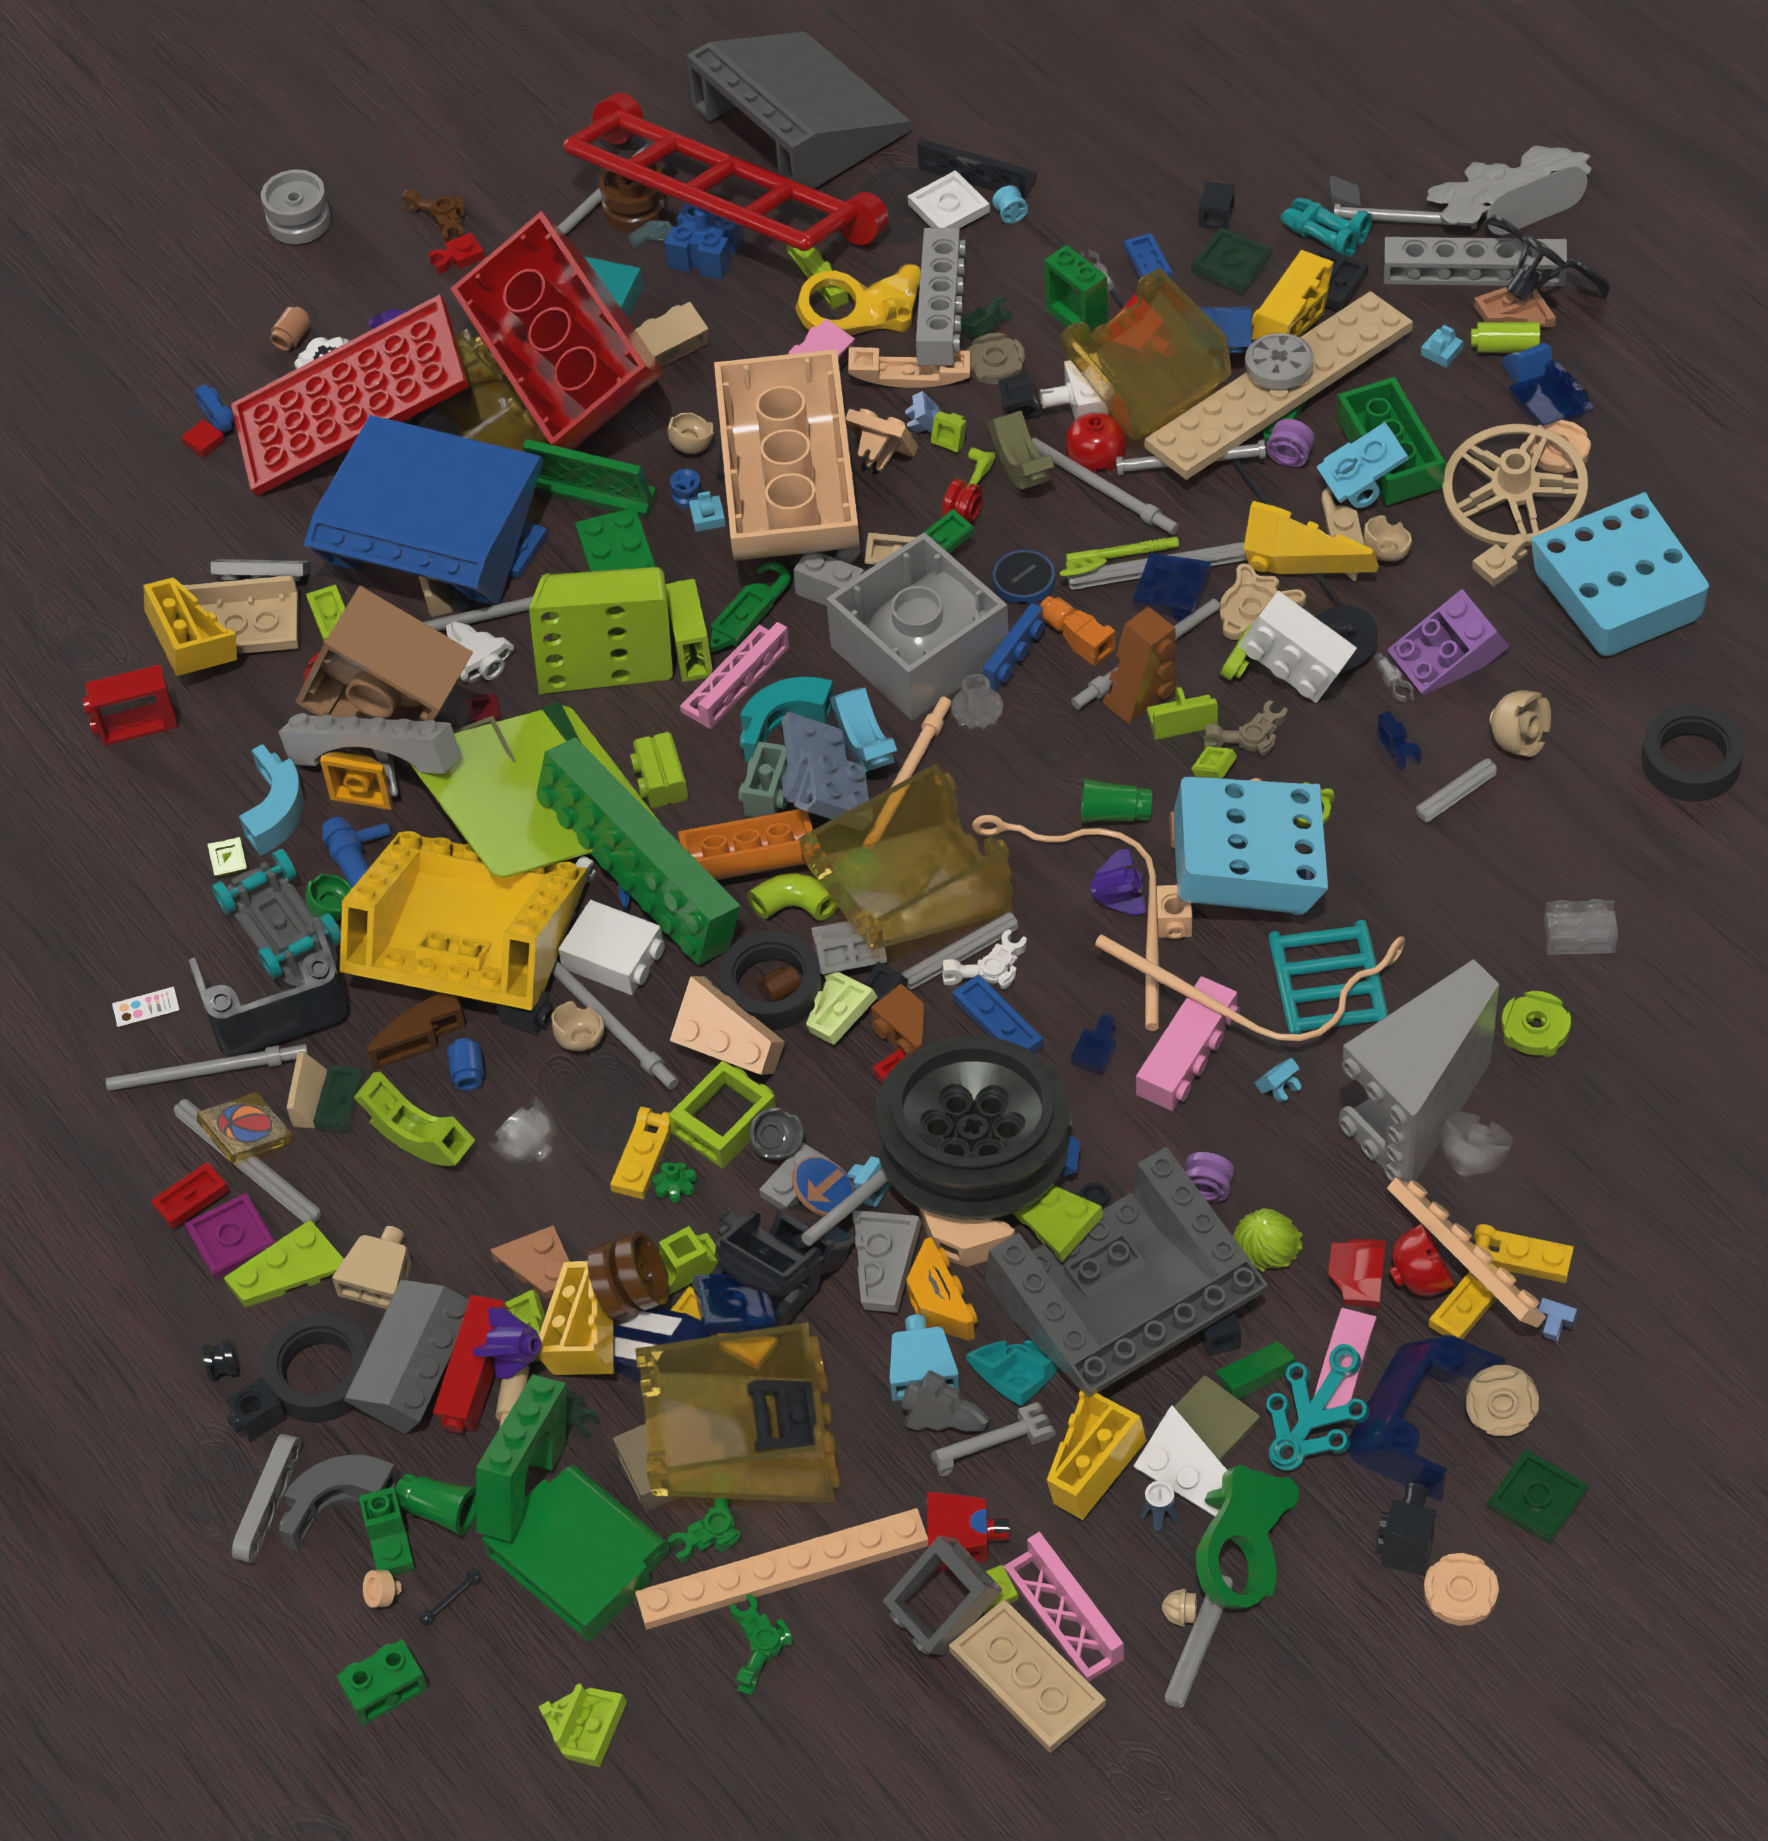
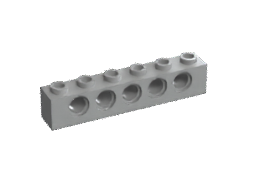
(1464, 260)
(938, 296)

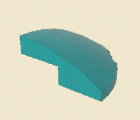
(1014, 1369)

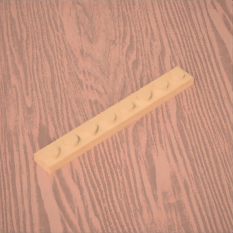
(781, 1568)

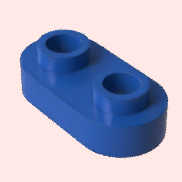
(210, 404)

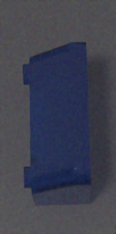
(1386, 1440)

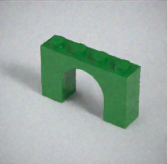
(529, 1436)

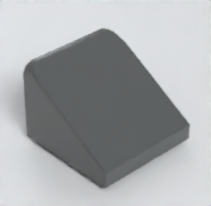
(1343, 193)

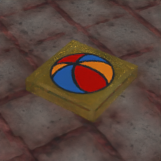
(244, 1127)

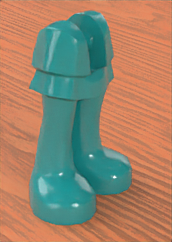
(1307, 215)

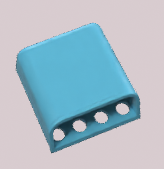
(1623, 580)
(1241, 840)

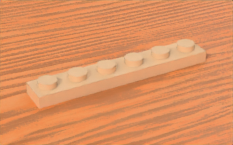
(1474, 1258)

